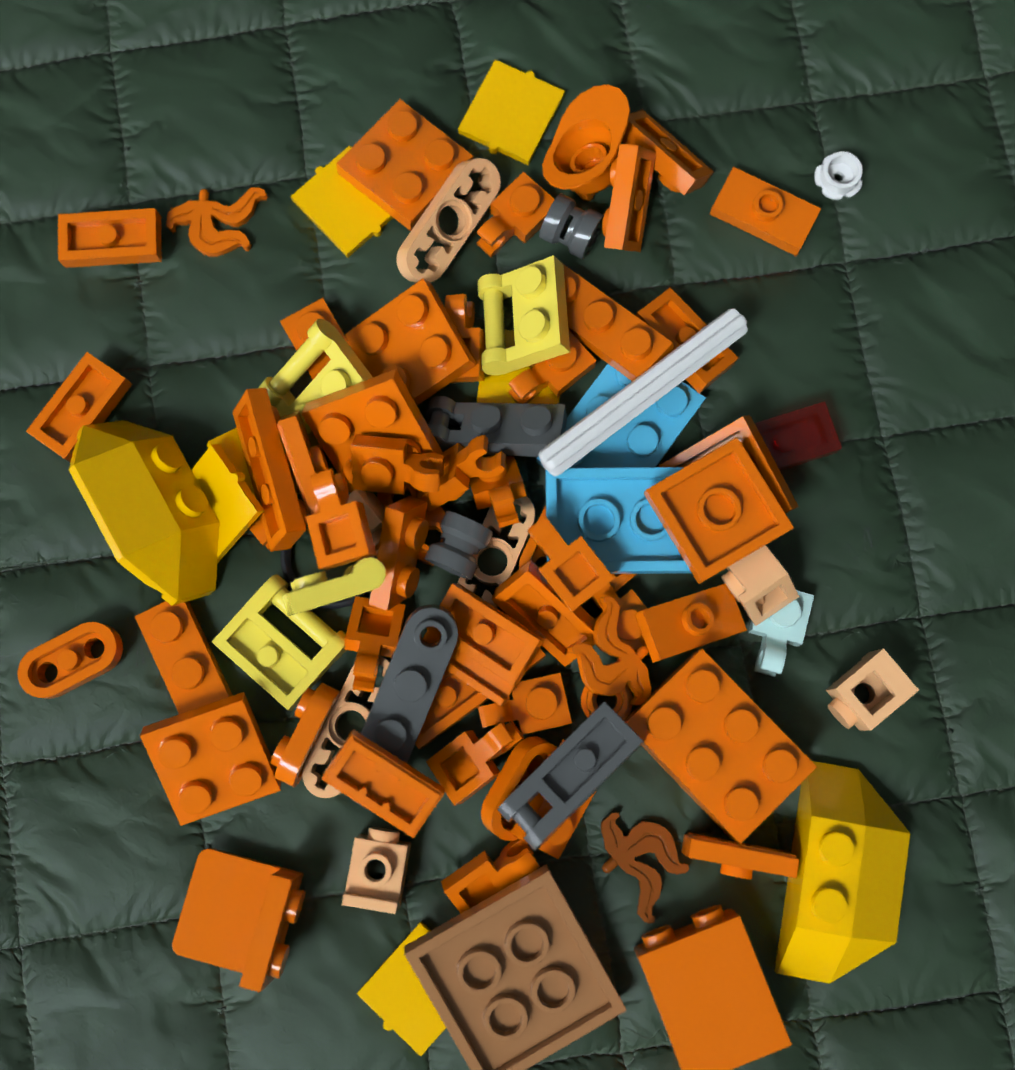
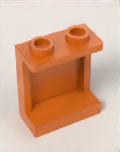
(711, 992)

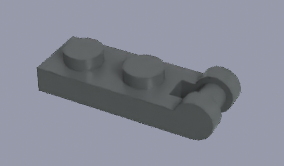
(509, 427)
(571, 774)

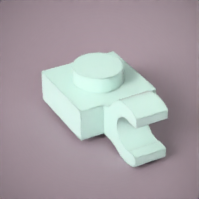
(781, 628)

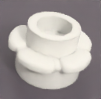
(845, 165)

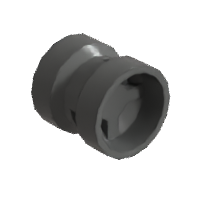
(571, 226)
(460, 541)

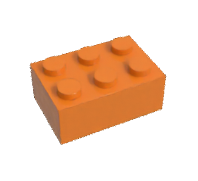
(719, 746)

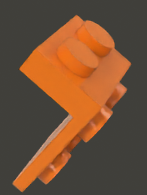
(239, 916)

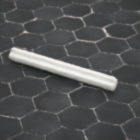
(643, 392)

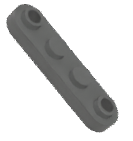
(411, 682)

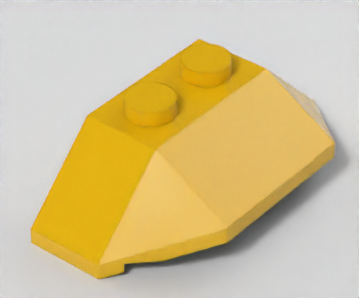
(148, 507)
(847, 877)

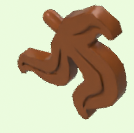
(641, 839)

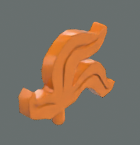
(202, 229)
(613, 677)

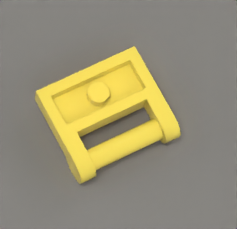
(538, 316)
(339, 373)
(318, 591)
(269, 654)

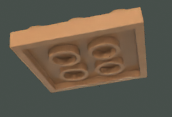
(515, 976)

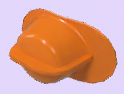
(587, 141)

